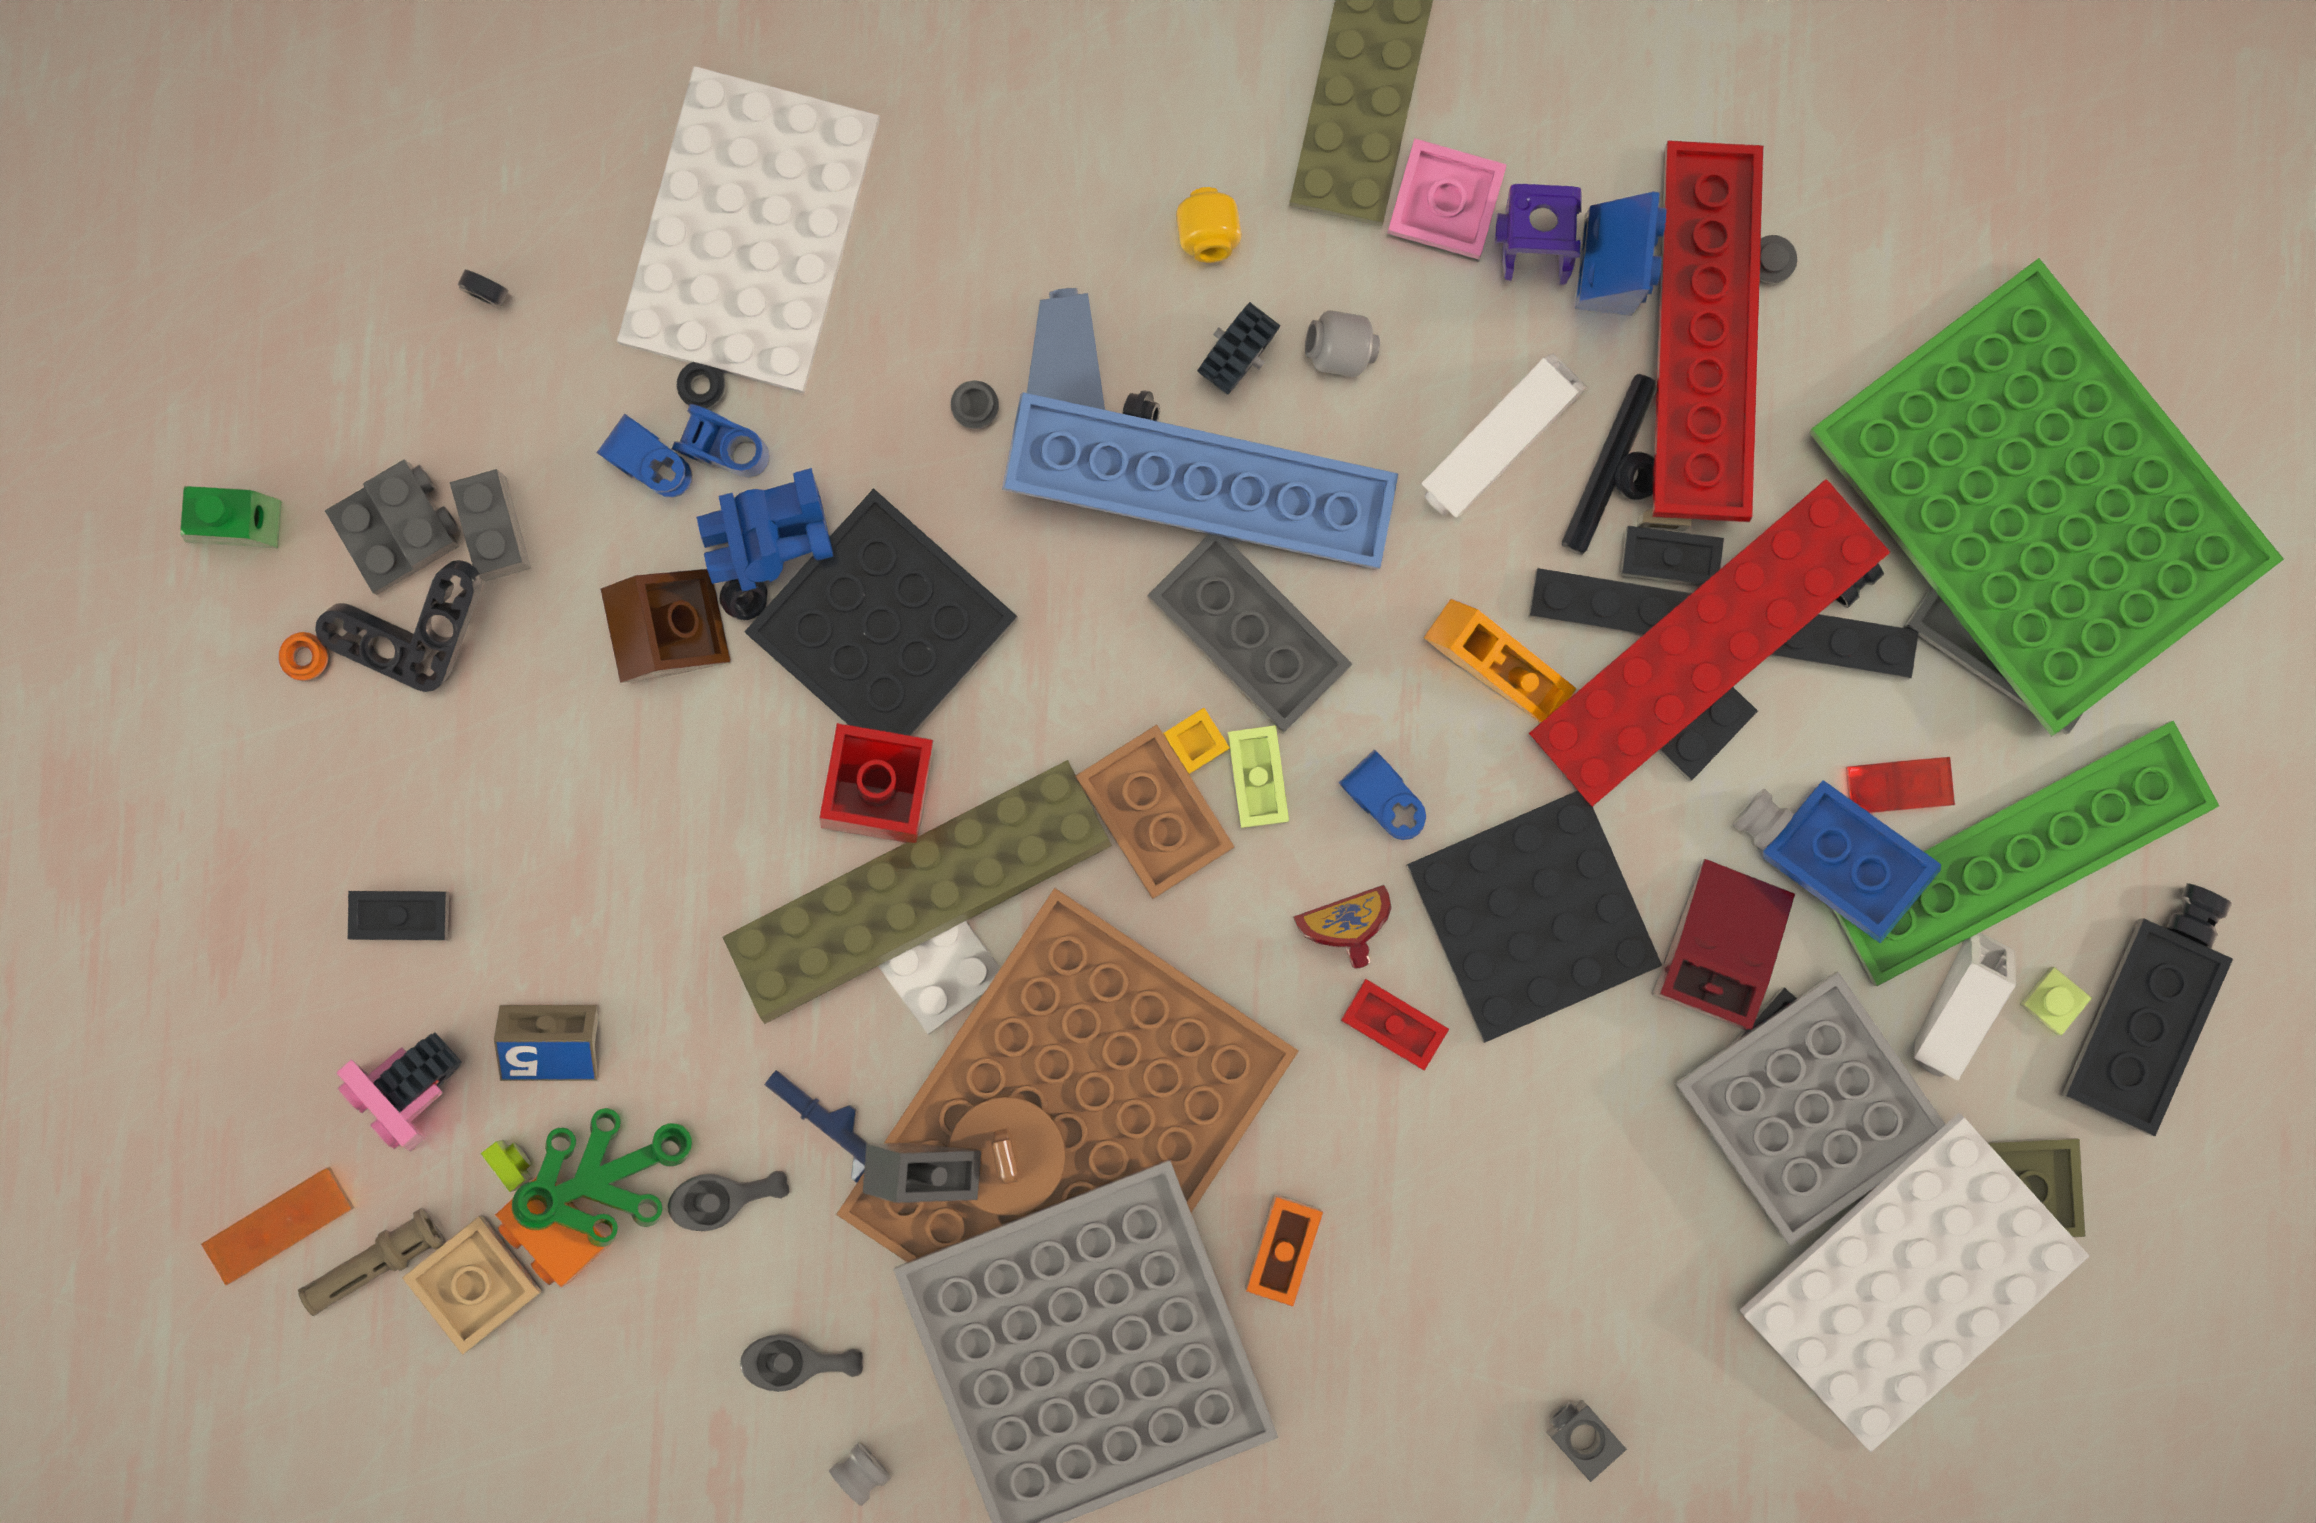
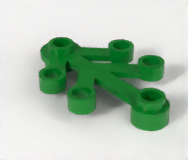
(594, 1180)

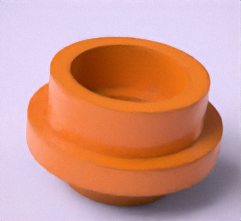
(290, 649)

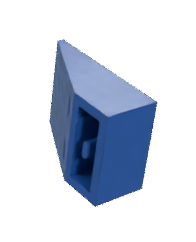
(1618, 254)

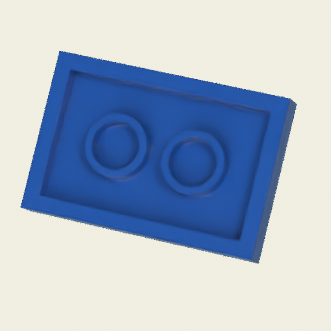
(1852, 861)

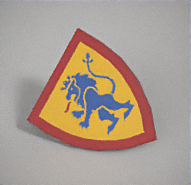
(1348, 923)

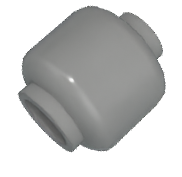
(1341, 343)

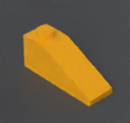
(1498, 660)

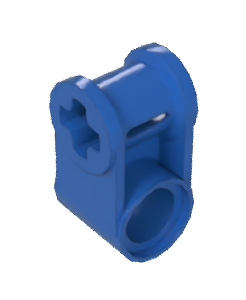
(714, 438)
(642, 454)
(1381, 789)

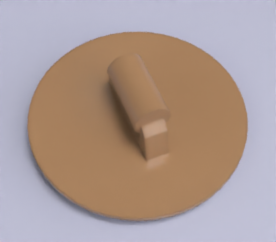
(1018, 1154)

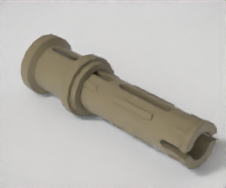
(390, 1251)

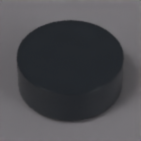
(482, 288)

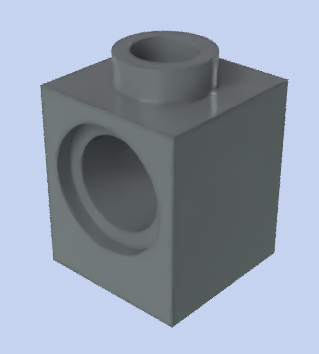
(1596, 1457)

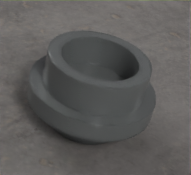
(1777, 259)
(974, 404)

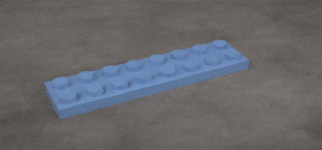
(1199, 481)

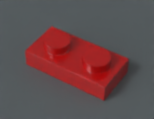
(1394, 1024)

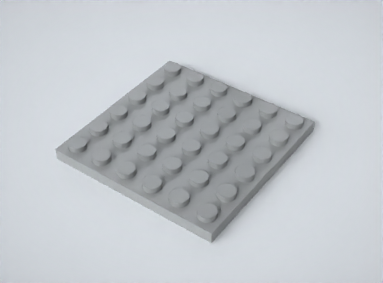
(1086, 1351)

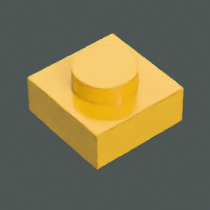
(1196, 741)

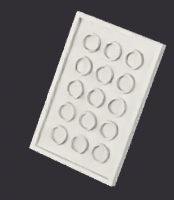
(748, 229)
(1914, 1282)

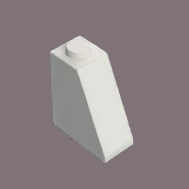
(1965, 1006)

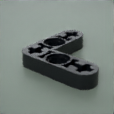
(409, 647)

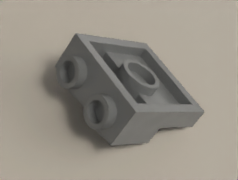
(393, 526)

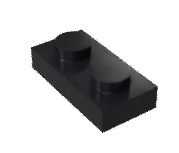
(1670, 555)
(1708, 734)
(398, 915)

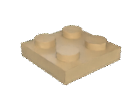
(472, 1284)

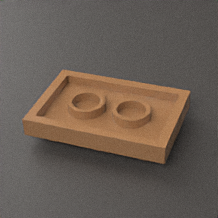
(1154, 811)

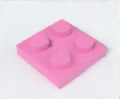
(1447, 199)

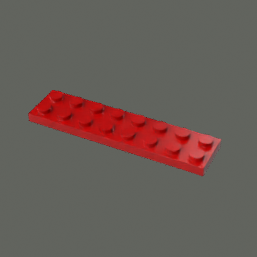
(1708, 332)
(1709, 642)

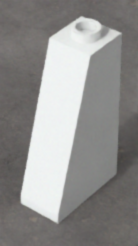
(1503, 436)

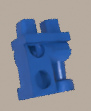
(765, 531)

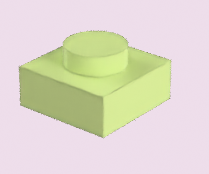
(2055, 1001)

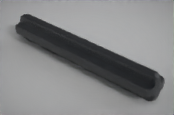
(1603, 475)

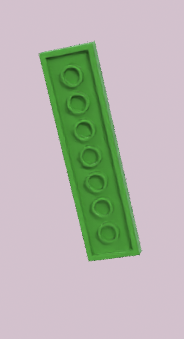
(2043, 847)

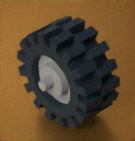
(1238, 348)

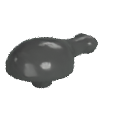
(714, 1200)
(786, 1362)

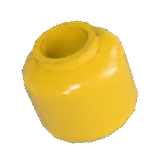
(1208, 225)

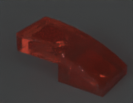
(1901, 785)

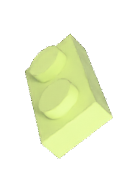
(1258, 776)

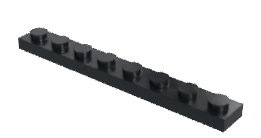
(1638, 608)

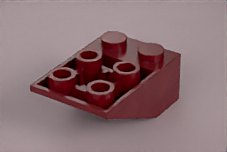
(1725, 945)

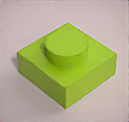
(508, 1163)

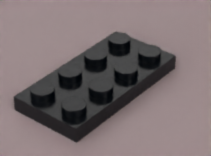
(2147, 1027)

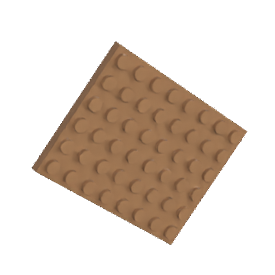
(1111, 1048)

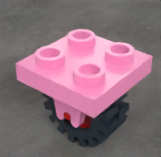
(400, 1088)

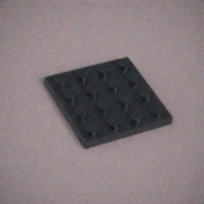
(881, 622)
(1533, 915)

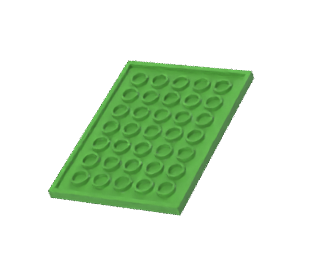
(2045, 496)

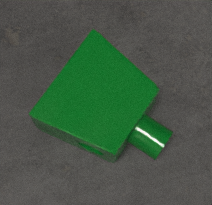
(227, 517)

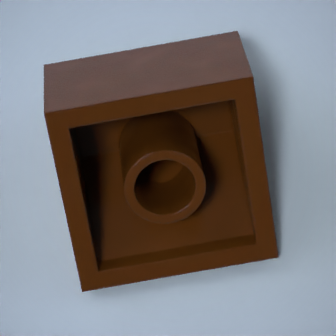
(664, 624)

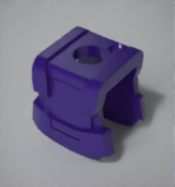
(1520, 236)

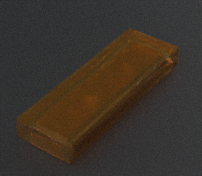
(277, 1226)

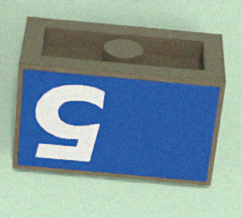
(546, 1042)

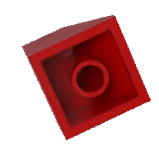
(876, 783)

